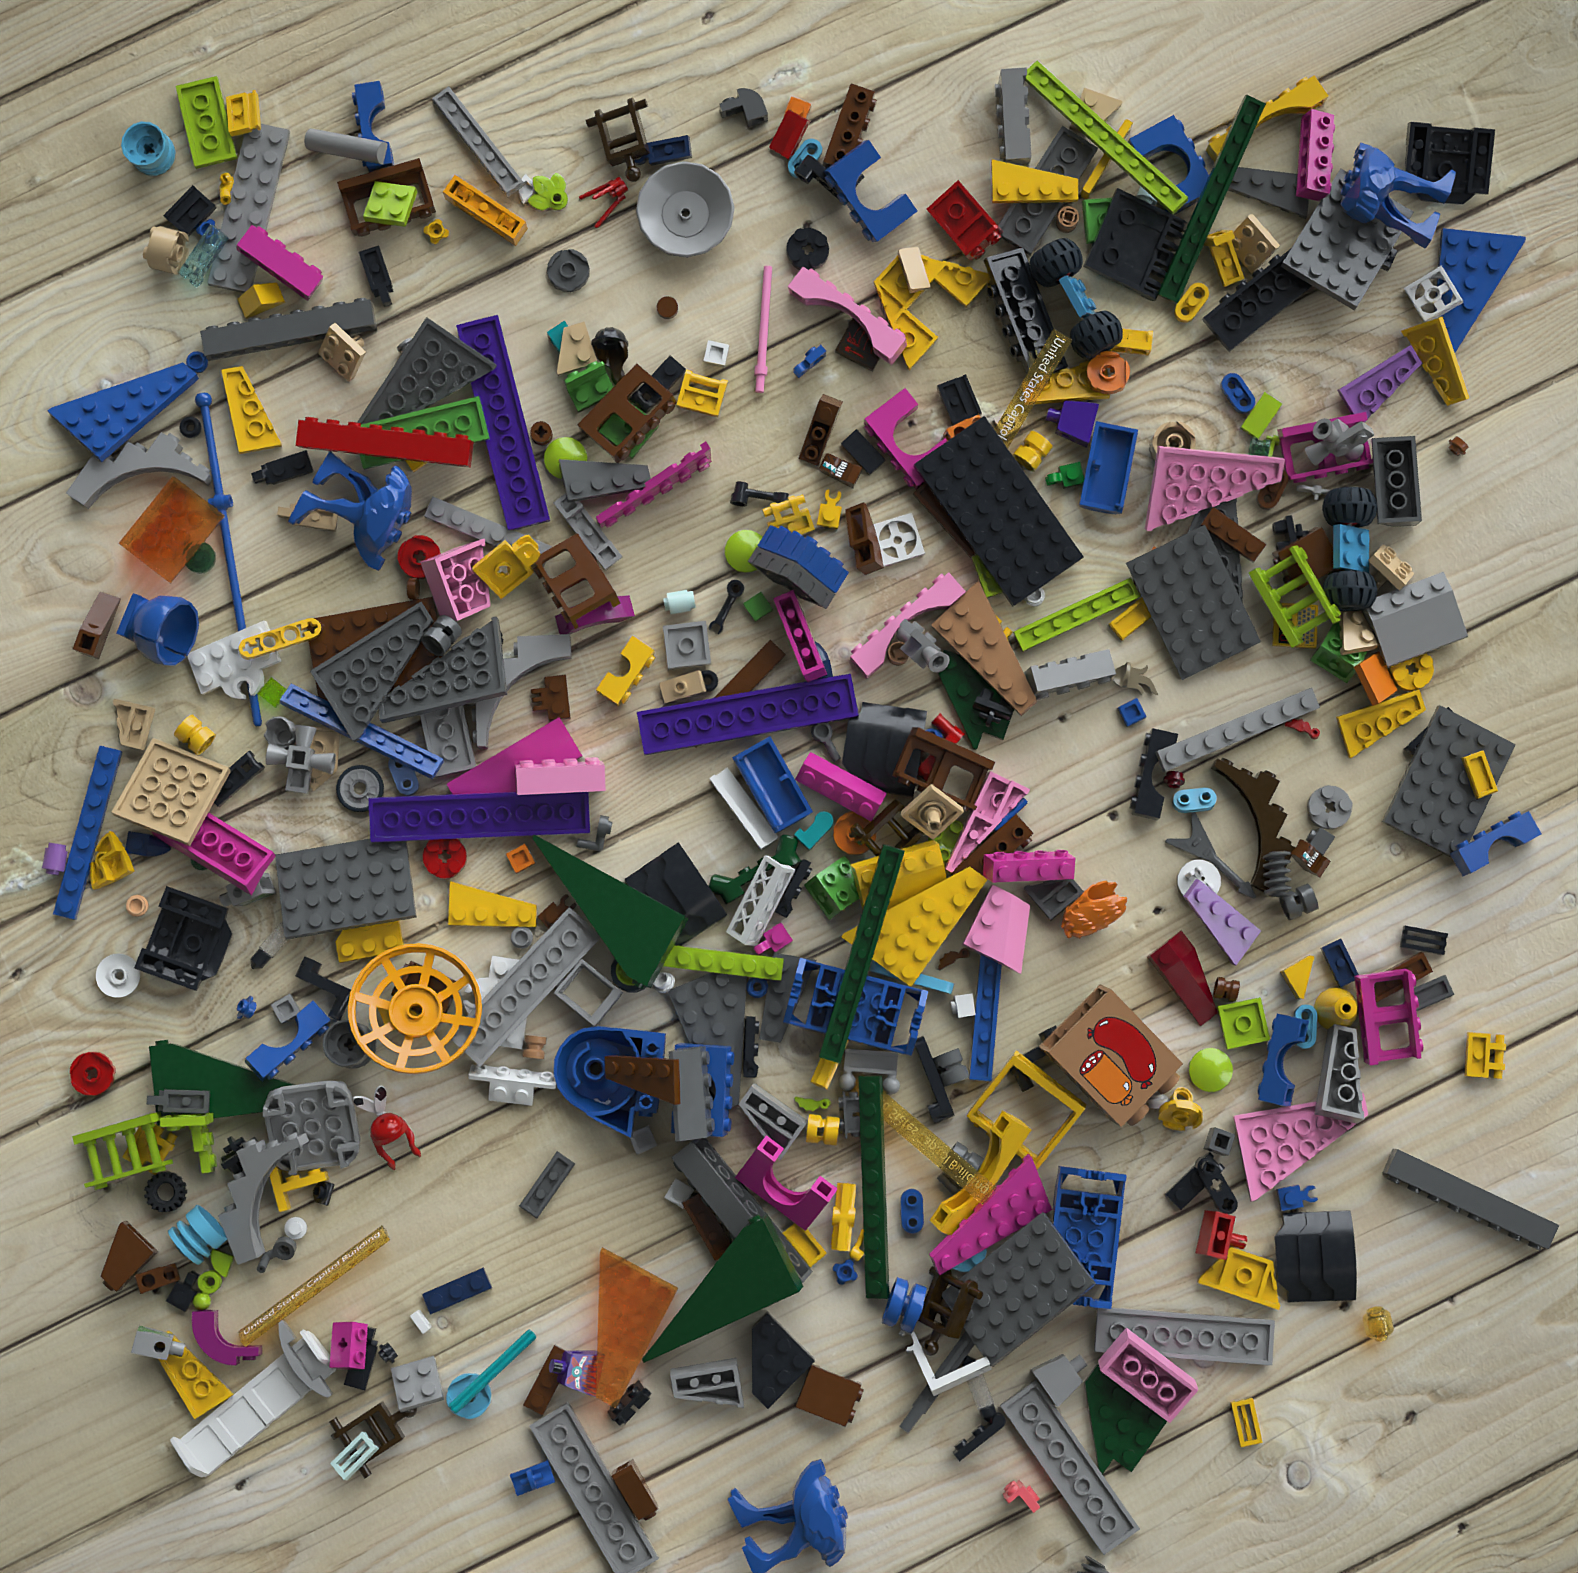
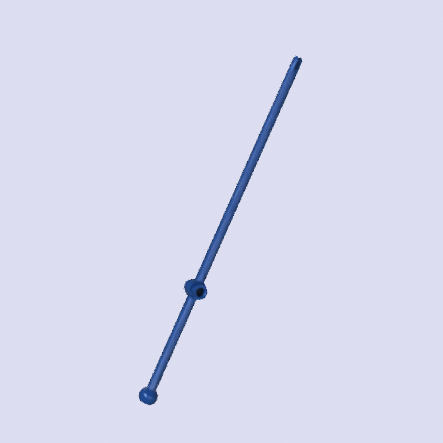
(222, 503)

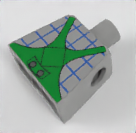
(240, 898)
(146, 1341)

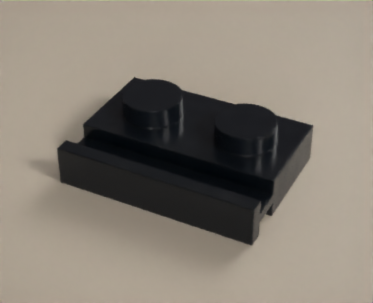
(190, 211)
(959, 399)

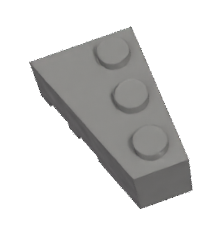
(772, 1117)
(709, 1382)

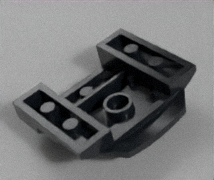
(1437, 150)
(876, 743)
(679, 885)
(186, 940)
(1317, 1256)

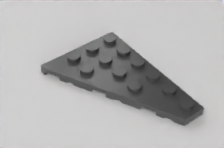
(425, 373)

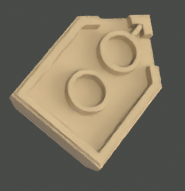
(324, 741)

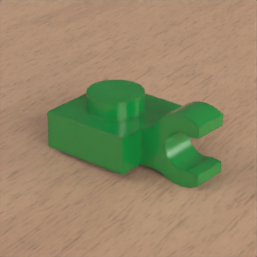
(1068, 475)

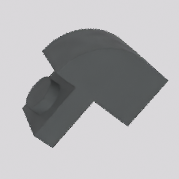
(747, 102)

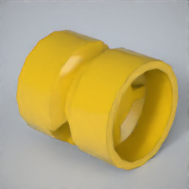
(1034, 448)
(193, 733)
(830, 1132)

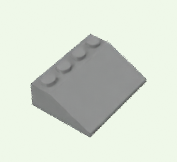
(1415, 619)

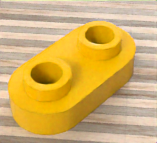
(1191, 303)

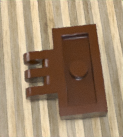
(553, 697)

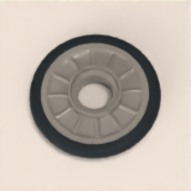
(350, 778)

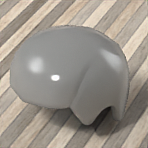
(280, 732)

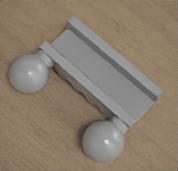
(870, 1062)

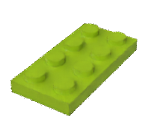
(206, 122)

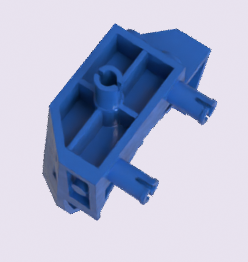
(582, 1087)

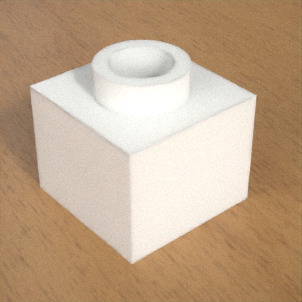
(963, 1005)

